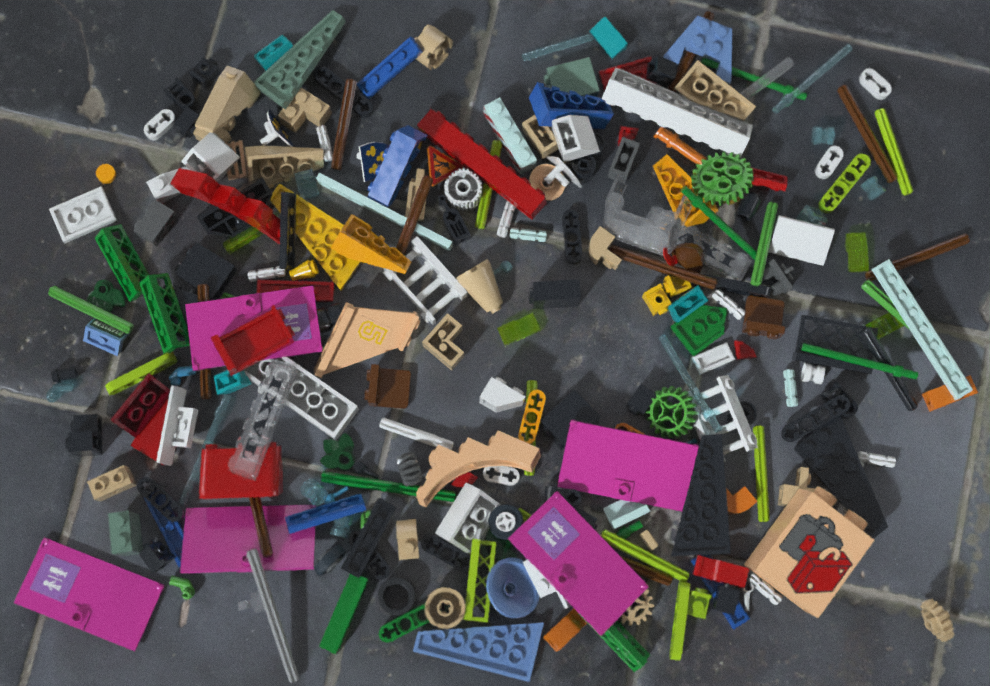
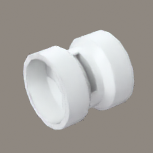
(813, 373)

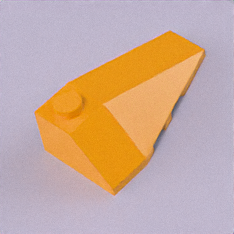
(672, 180)
(361, 244)

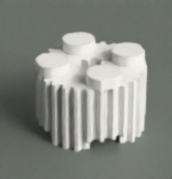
(472, 194)

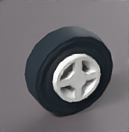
(505, 521)

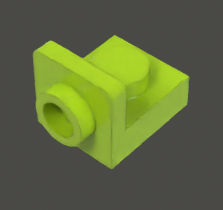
(698, 603)

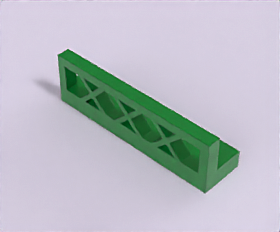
(120, 262)
(160, 312)
(343, 613)
(625, 646)

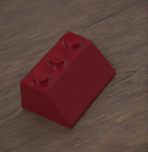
(141, 405)

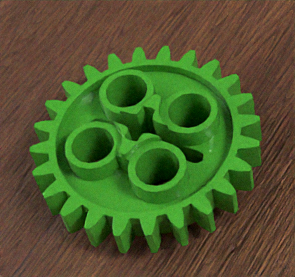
(722, 178)

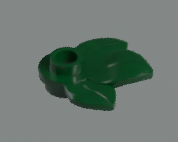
(108, 299)
(336, 451)
(502, 548)

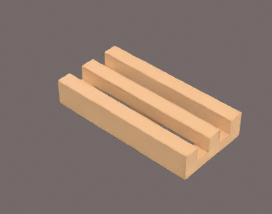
(233, 145)

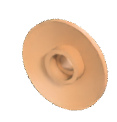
(537, 177)

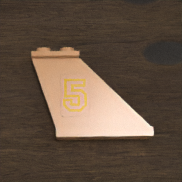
(364, 334)

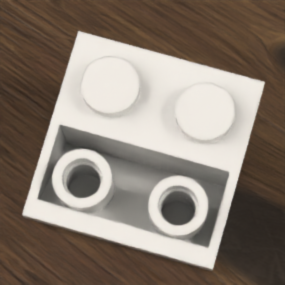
(574, 137)
(211, 157)
(500, 397)

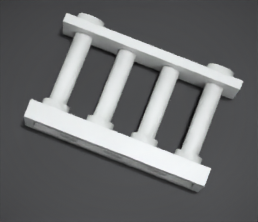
(444, 276)
(732, 403)

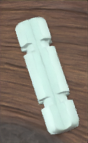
(528, 234)
(790, 388)

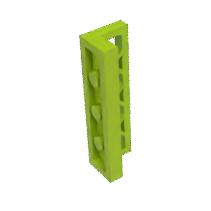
(472, 580)

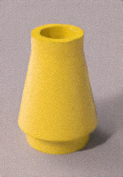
(305, 270)

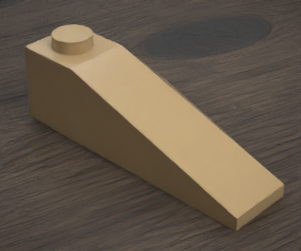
(709, 90)
(228, 98)
(280, 163)

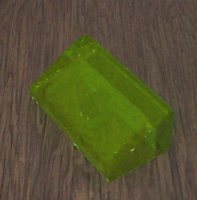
(242, 239)

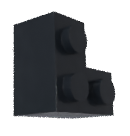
(85, 435)

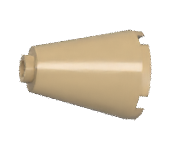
(482, 286)

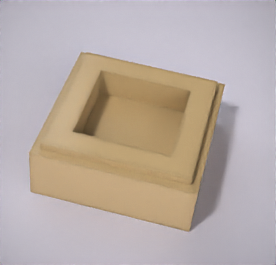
(648, 540)

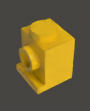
(655, 307)

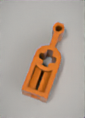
(941, 396)
(565, 630)

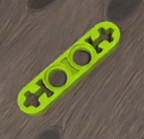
(844, 183)
(138, 374)
(679, 621)

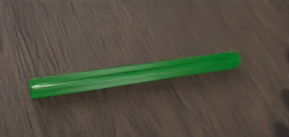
(381, 485)

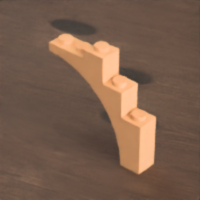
(472, 455)

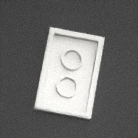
(83, 214)
(801, 240)

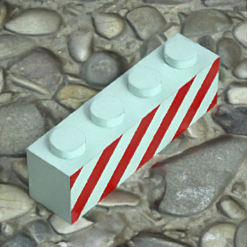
(510, 136)

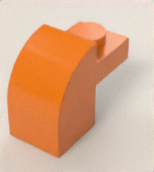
(739, 501)

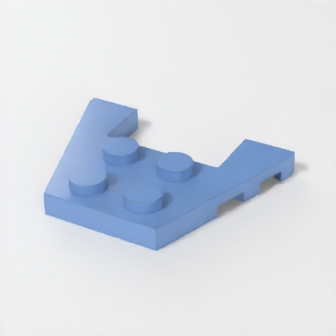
(707, 40)

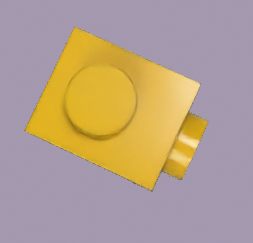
(675, 286)

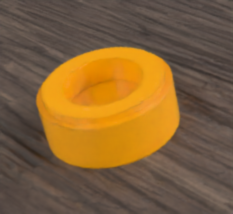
(106, 173)

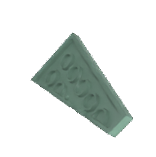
(290, 72)

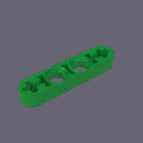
(415, 623)

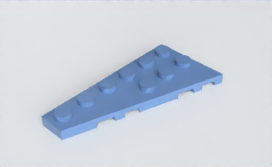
(496, 649)

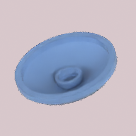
(521, 594)

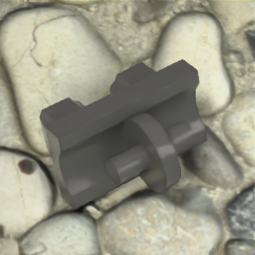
(780, 275)

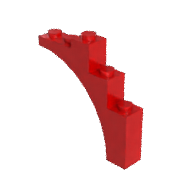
(228, 199)

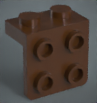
(763, 317)
(388, 387)

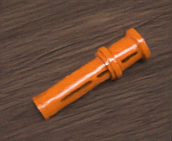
(673, 141)

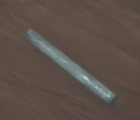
(556, 47)

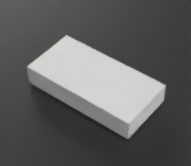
(713, 358)

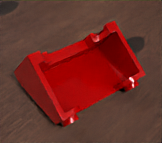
(220, 482)

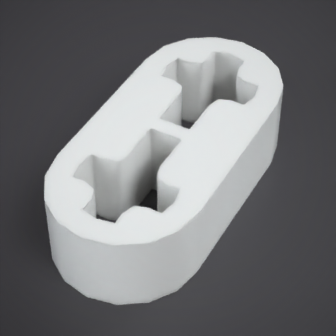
(875, 84)
(159, 124)
(826, 160)
(499, 479)

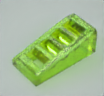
(885, 326)

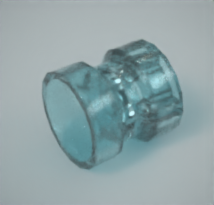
(823, 135)
(872, 188)
(314, 492)
(341, 527)

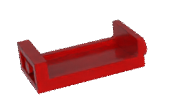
(254, 341)

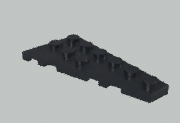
(705, 510)

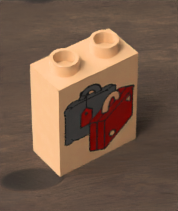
(810, 550)

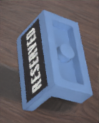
(104, 336)

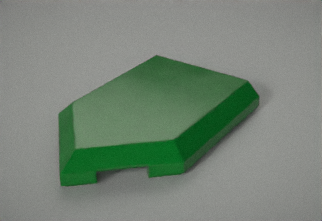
(701, 328)

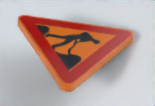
(440, 165)

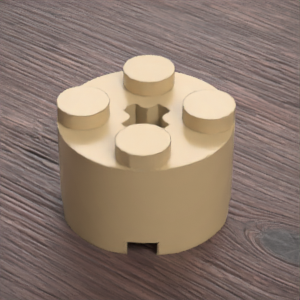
(434, 47)
(433, 607)

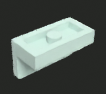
(624, 512)

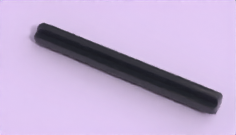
(882, 357)

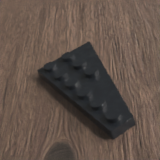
(838, 467)

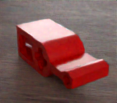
(721, 571)

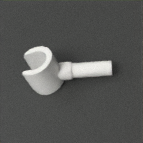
(747, 595)

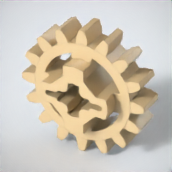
(632, 613)
(937, 620)

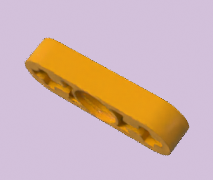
(540, 404)

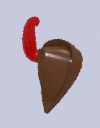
(687, 255)

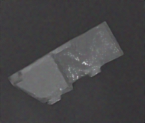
(639, 230)

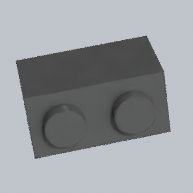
(623, 158)
(155, 222)

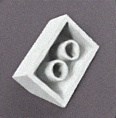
(467, 518)

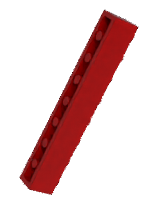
(480, 162)

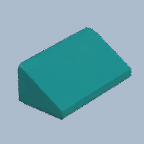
(609, 37)
(273, 52)
(687, 304)
(227, 384)

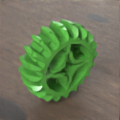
(685, 404)

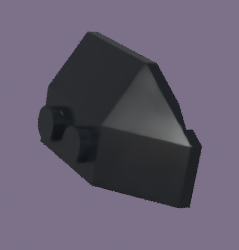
(225, 224)

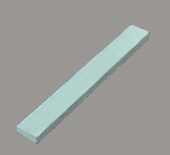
(382, 211)
(922, 329)

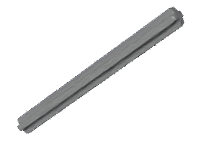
(272, 615)

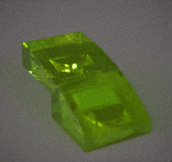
(857, 252)
(519, 329)

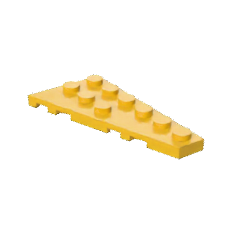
(318, 234)

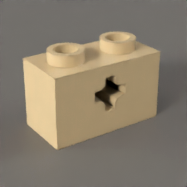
(111, 483)

